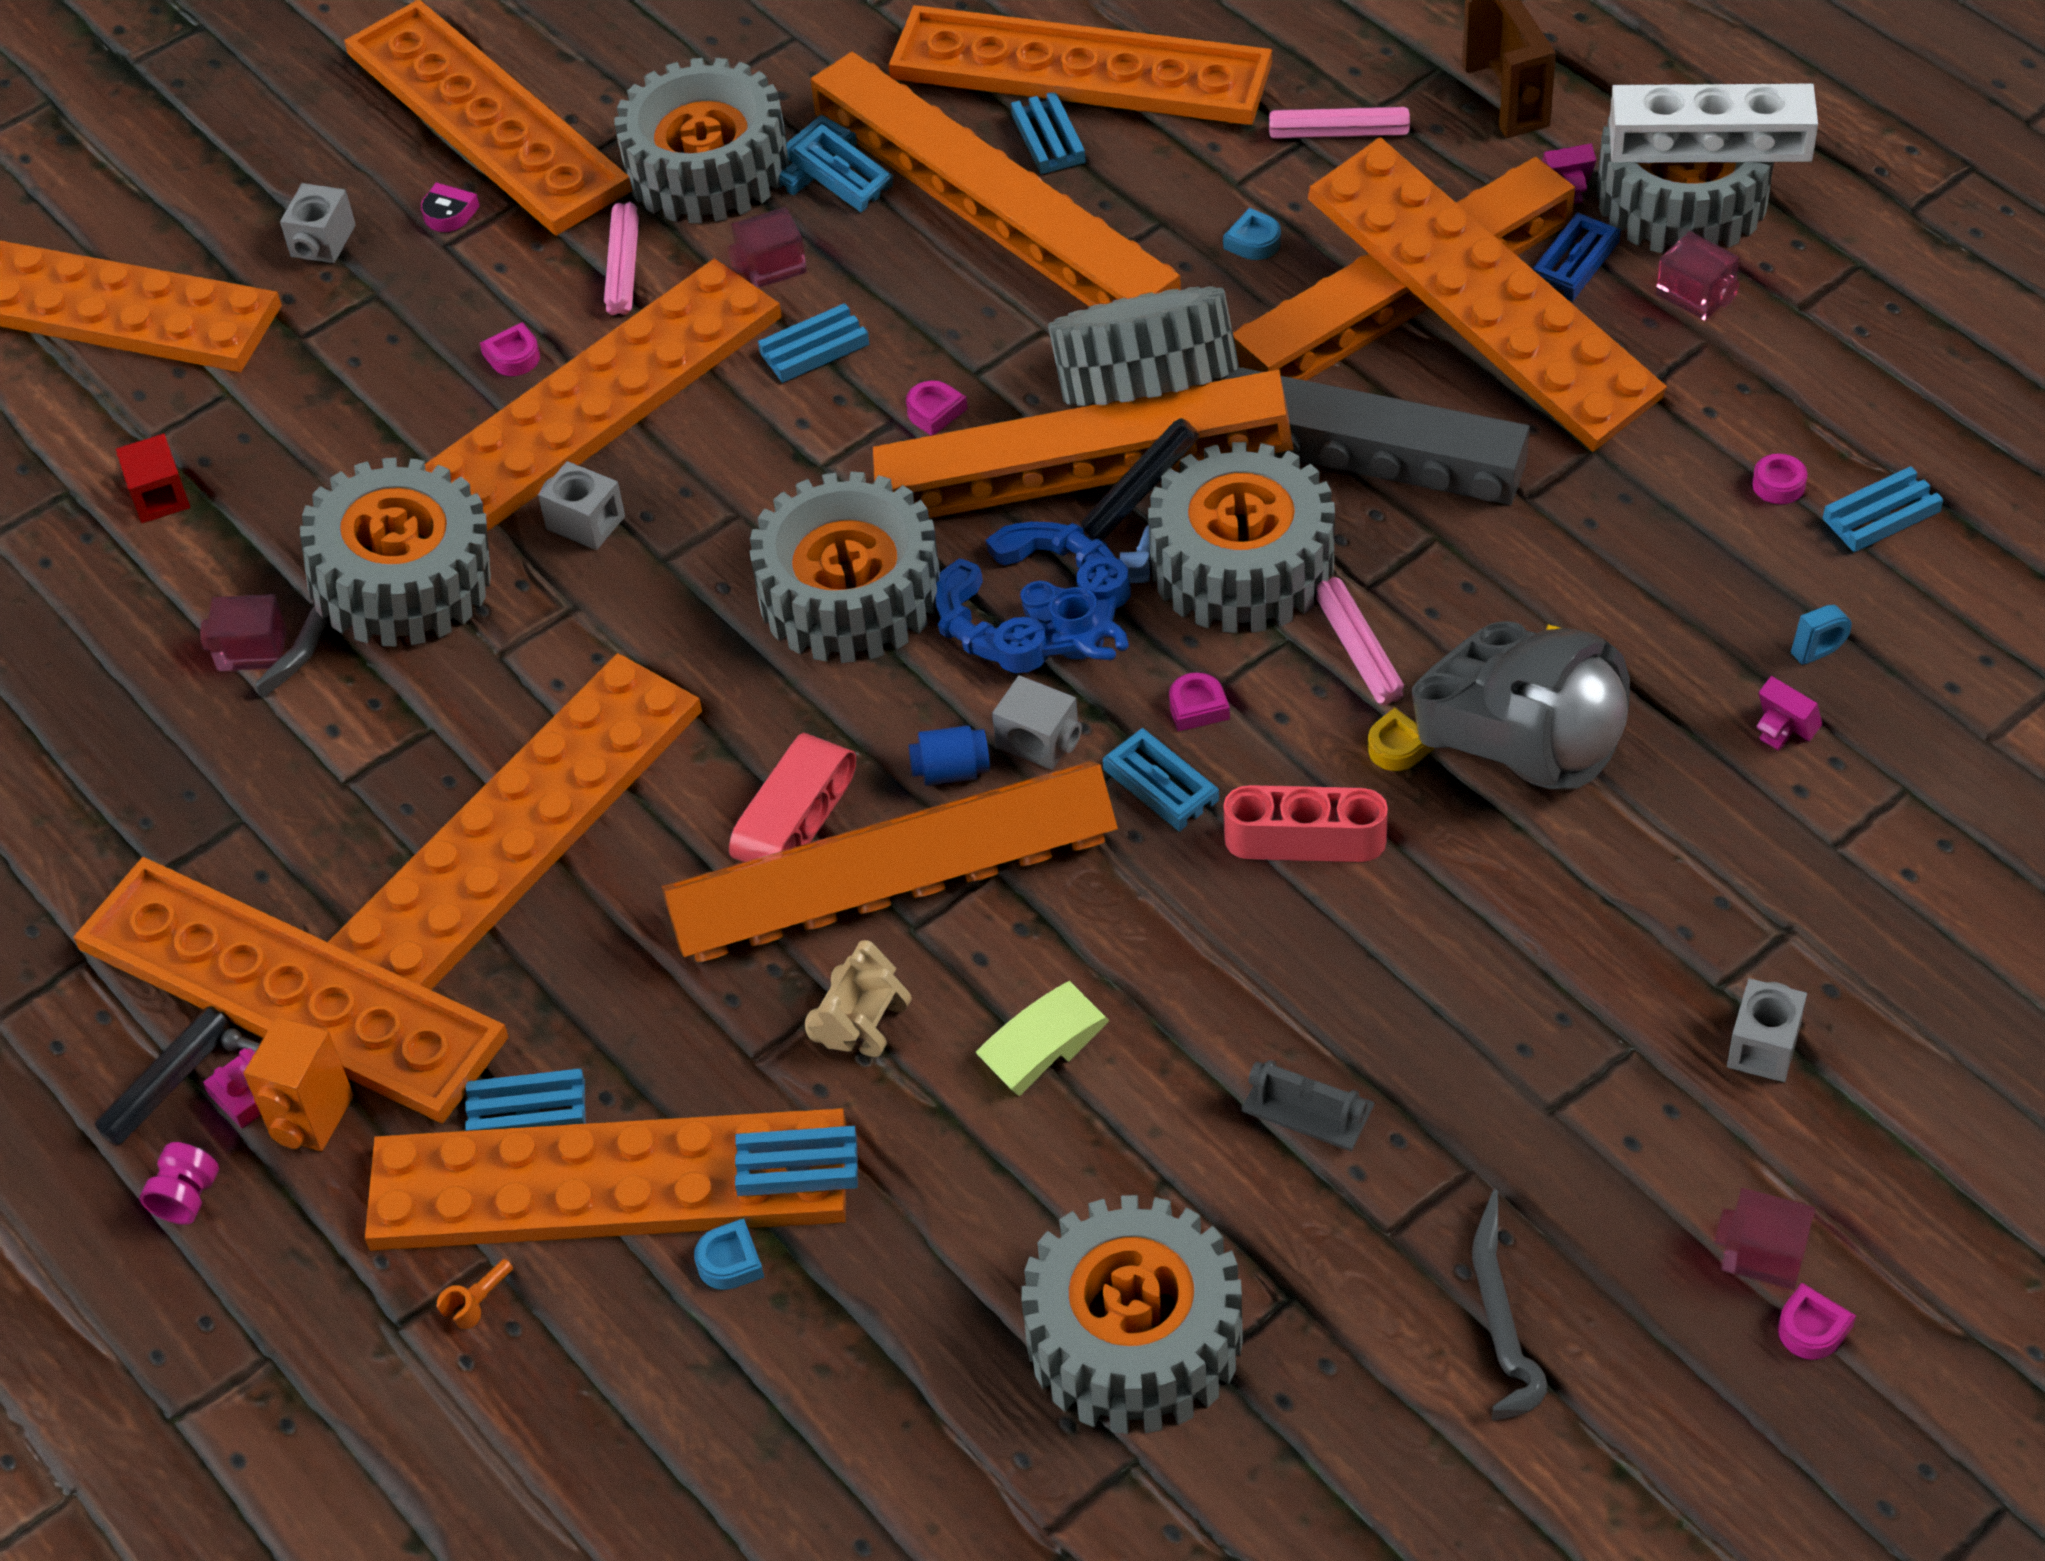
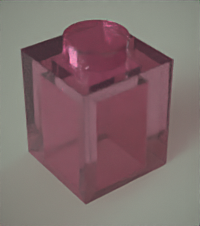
(767, 248)
(1698, 276)
(244, 632)
(1765, 1238)

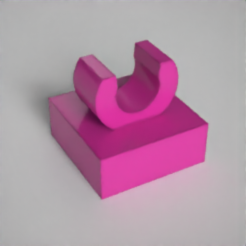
(1574, 165)
(1785, 713)
(231, 1090)

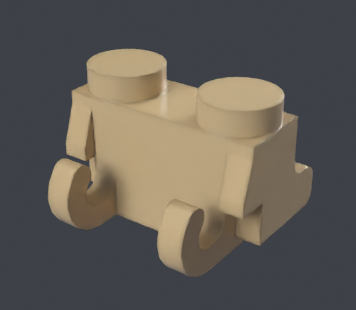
(857, 1001)

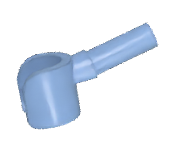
(1138, 562)

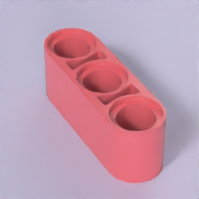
(794, 799)
(1305, 823)

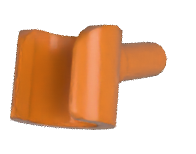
(457, 1295)

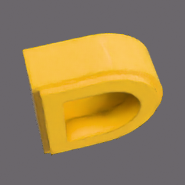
(1395, 742)

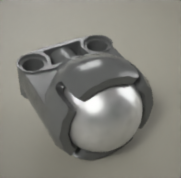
(1529, 700)

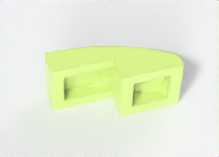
(1041, 1033)

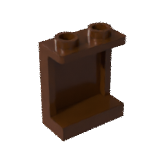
(1511, 44)

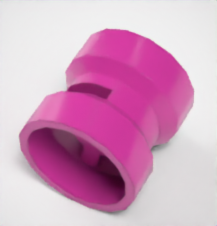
(179, 1183)

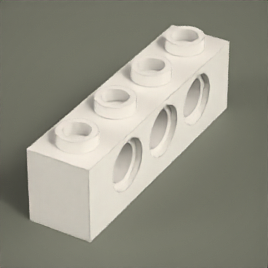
(1713, 123)

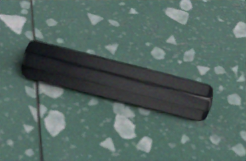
(1140, 479)
(162, 1076)

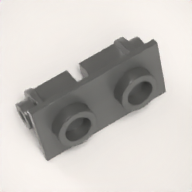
(1306, 1105)

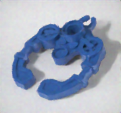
(1057, 618)

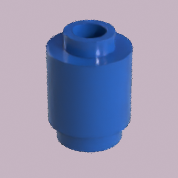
(949, 755)

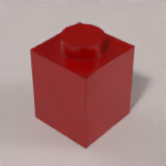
(152, 478)

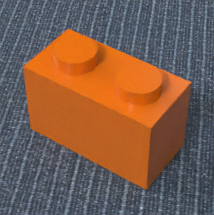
(298, 1084)

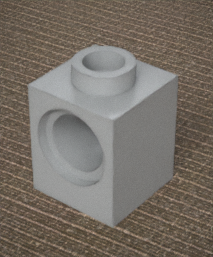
(317, 223)
(581, 505)
(1036, 722)
(1762, 1048)

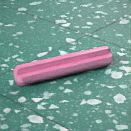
(1339, 122)
(621, 259)
(1359, 641)

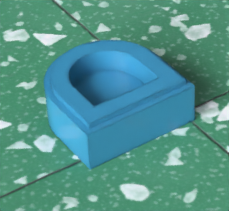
(1253, 236)
(1820, 633)
(728, 1257)

